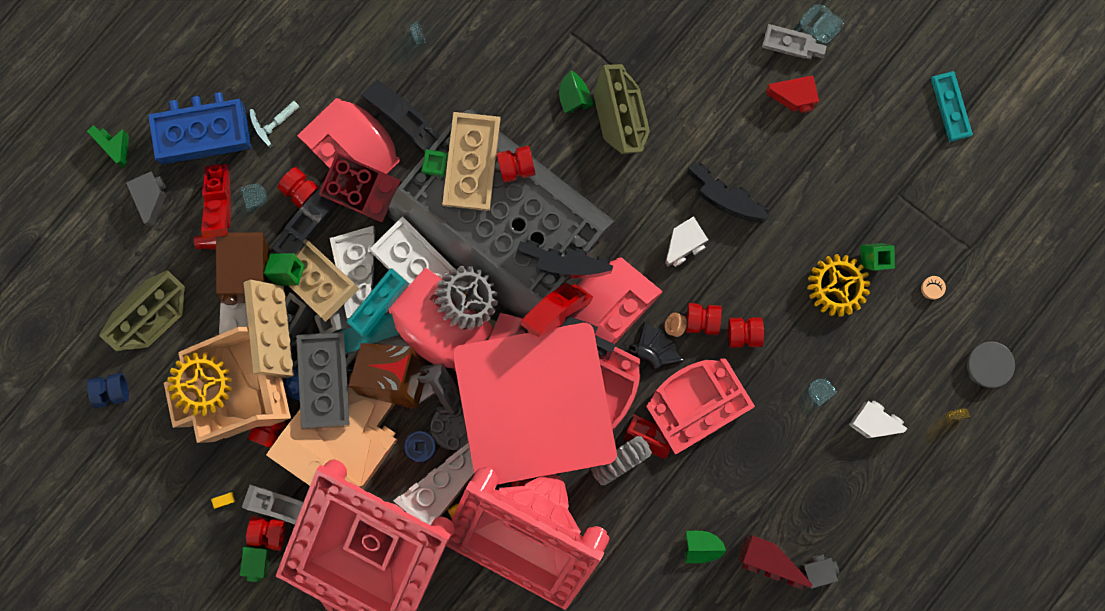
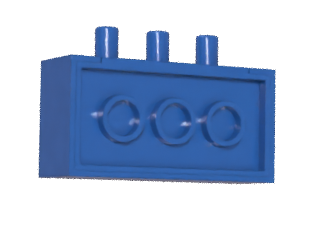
(199, 130)

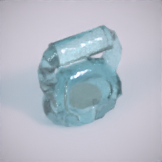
(826, 27)

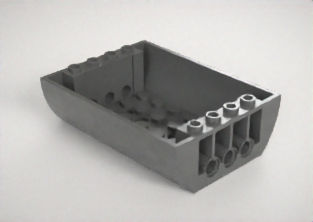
(487, 237)

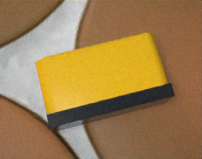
(223, 499)

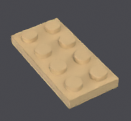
(471, 161)
(322, 283)
(268, 329)

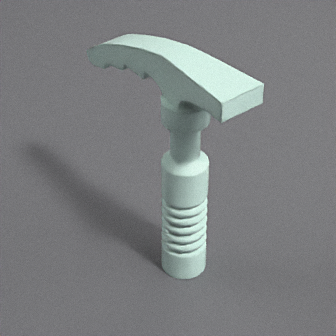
(278, 120)

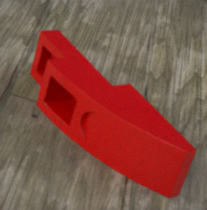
(216, 201)
(555, 308)

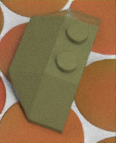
(621, 110)
(145, 313)

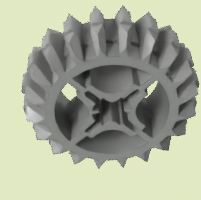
(482, 303)
(627, 457)

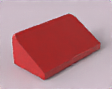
(650, 433)

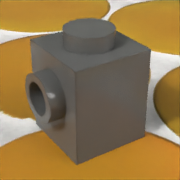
(820, 570)

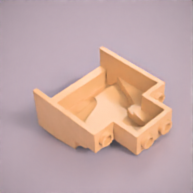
(252, 402)
(359, 446)

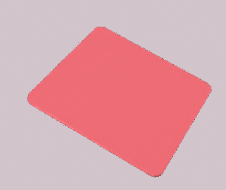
(535, 403)

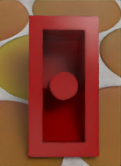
(795, 93)

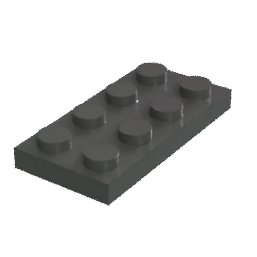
(322, 381)

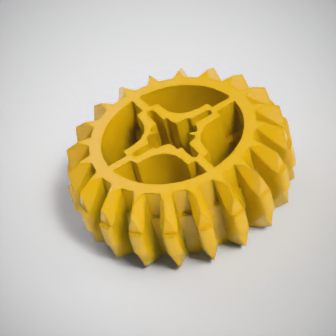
(835, 276)
(209, 382)

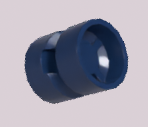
(108, 390)
(420, 447)

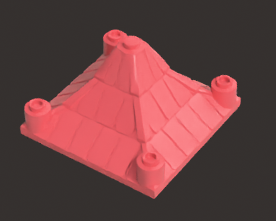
(527, 535)
(359, 548)

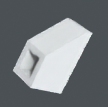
(684, 240)
(874, 422)

